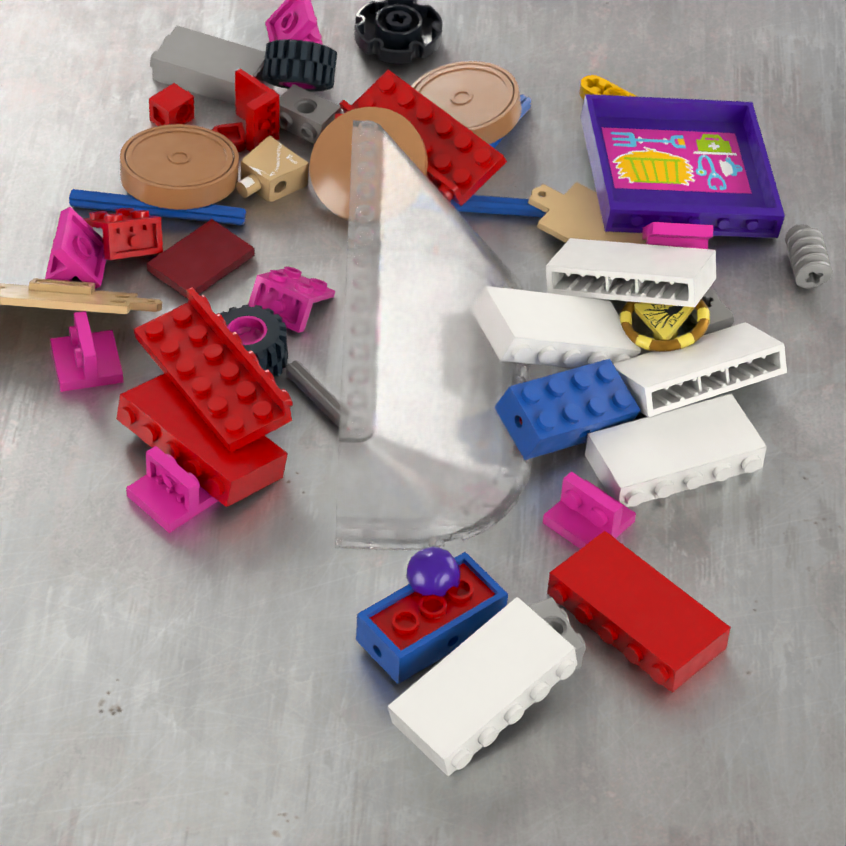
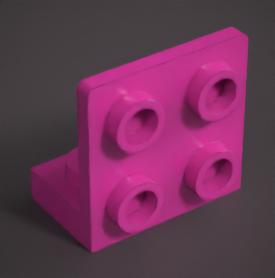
(289, 295)

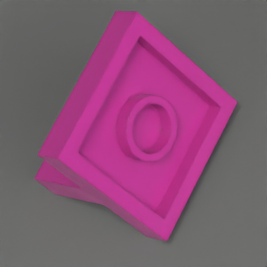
(294, 21)
(678, 234)
(76, 251)
(86, 357)
(168, 491)
(586, 512)

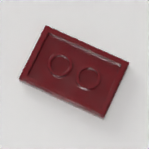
(201, 258)

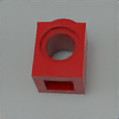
(171, 106)

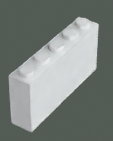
(631, 272)
(551, 328)
(702, 370)
(675, 451)
(483, 686)

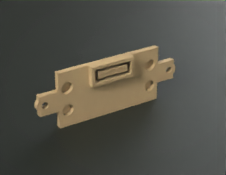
(575, 215)
(73, 296)

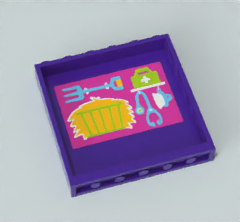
(680, 165)

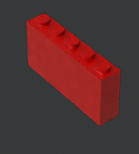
(168, 421)
(638, 611)

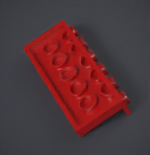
(455, 155)
(215, 372)

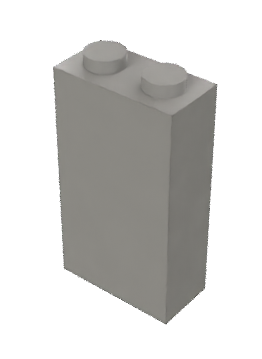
(204, 63)

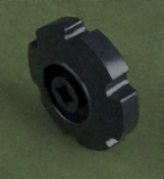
(398, 30)

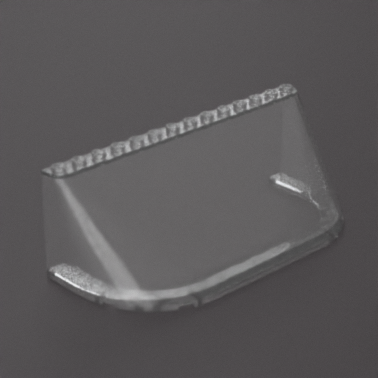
(419, 377)

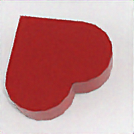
(234, 132)

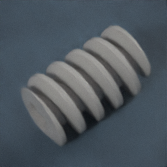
(808, 256)

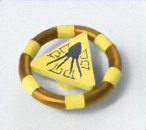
(664, 323)

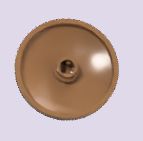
(332, 153)

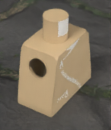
(272, 171)

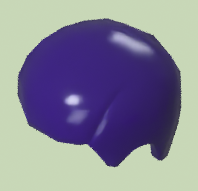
(433, 571)

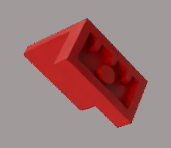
(258, 107)
(128, 232)

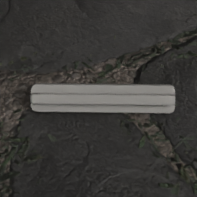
(314, 390)

